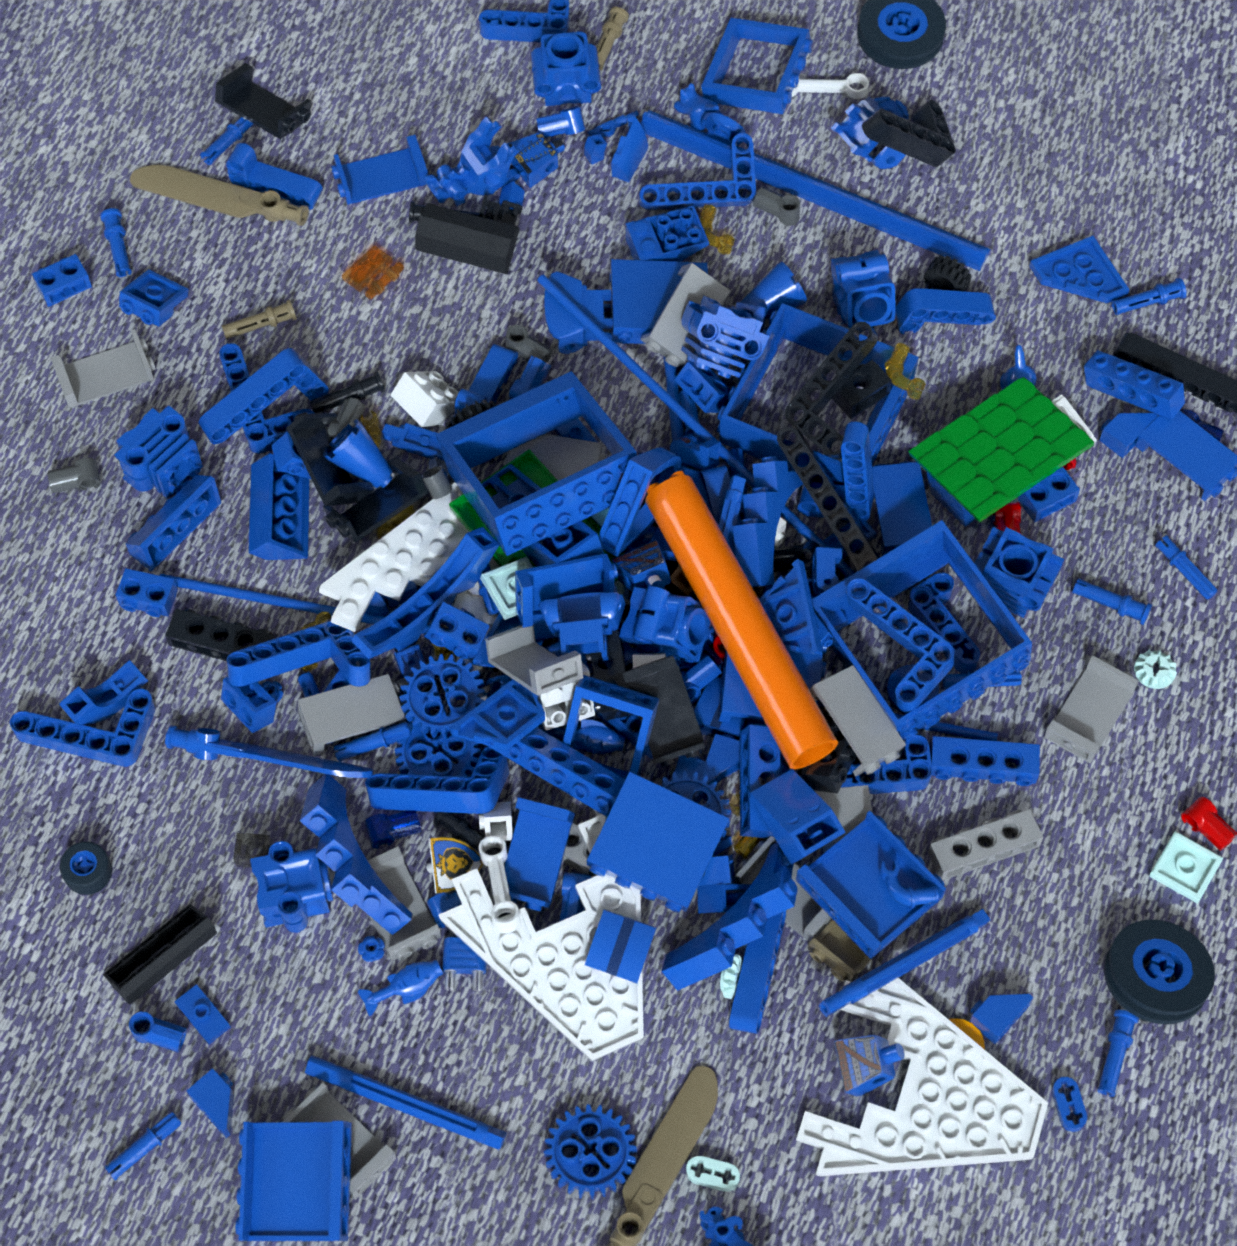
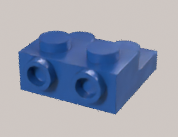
(152, 298)

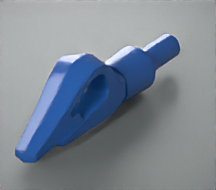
(611, 125)

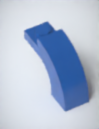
(104, 700)

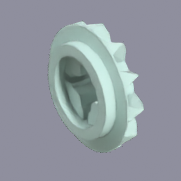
(1145, 673)
(730, 978)

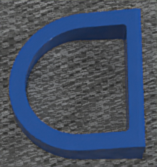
(624, 520)

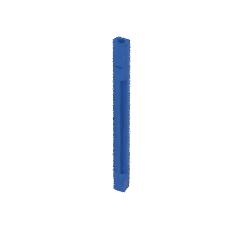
(728, 519)
(904, 962)
(405, 1102)

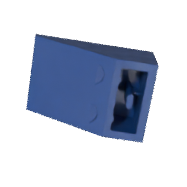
(666, 236)
(796, 815)

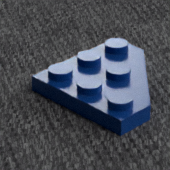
(1081, 271)

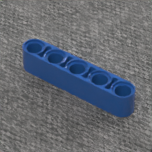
(756, 977)

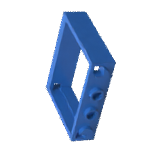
(752, 98)

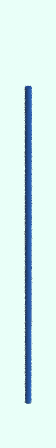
(688, 419)

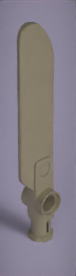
(216, 194)
(666, 1154)

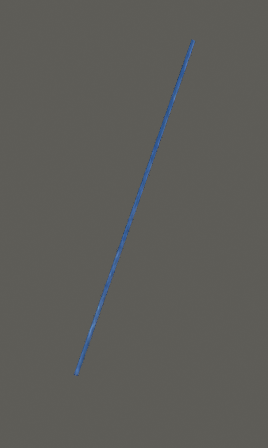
(373, 618)

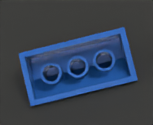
(278, 512)
(174, 521)

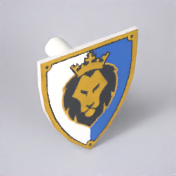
(449, 860)

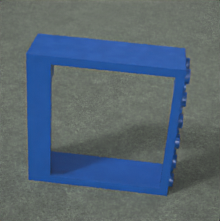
(820, 337)
(520, 422)
(895, 574)

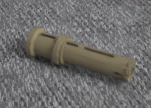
(611, 31)
(270, 316)

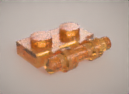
(368, 267)

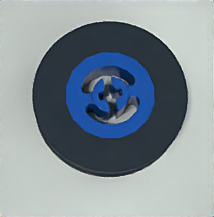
(895, 44)
(1148, 991)

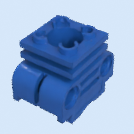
(721, 335)
(159, 453)
(1018, 569)

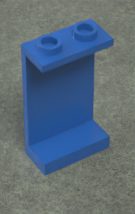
(381, 173)
(1191, 451)
(900, 503)
(560, 580)
(537, 852)

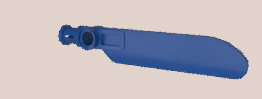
(206, 745)

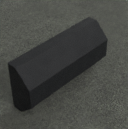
(466, 238)
(160, 953)

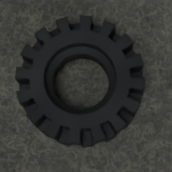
(947, 275)

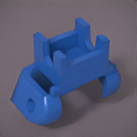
(851, 131)
(563, 324)
(584, 620)

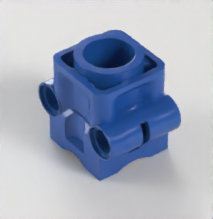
(565, 69)
(863, 289)
(665, 623)
(291, 886)

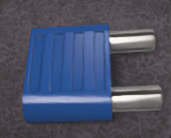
(461, 959)

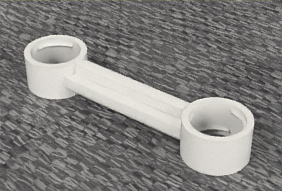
(831, 86)
(499, 884)

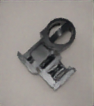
(500, 213)

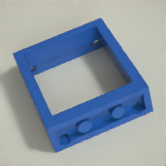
(617, 698)

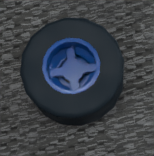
(78, 861)

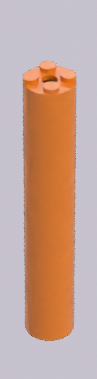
(740, 621)

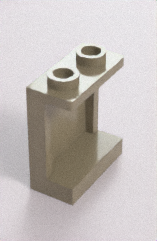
(838, 952)

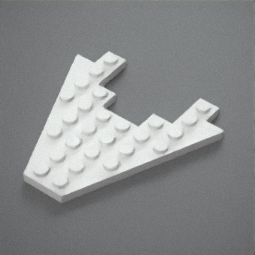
(403, 555)
(549, 966)
(952, 1104)

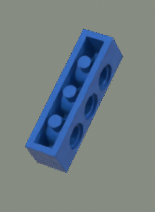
(1134, 384)
(970, 751)
(752, 766)

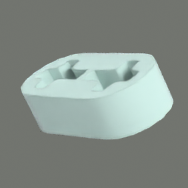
(713, 1166)

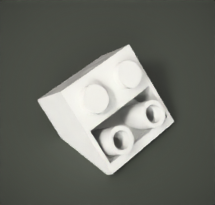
(425, 397)
(558, 704)

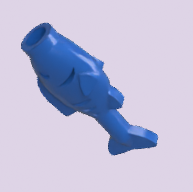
(592, 737)
(409, 983)

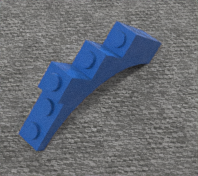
(762, 510)
(409, 620)
(721, 760)
(338, 848)
(743, 923)

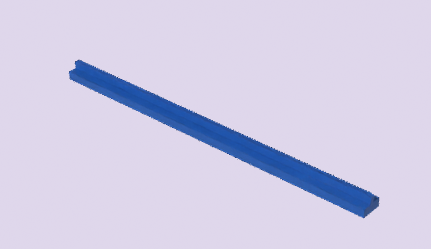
(819, 192)

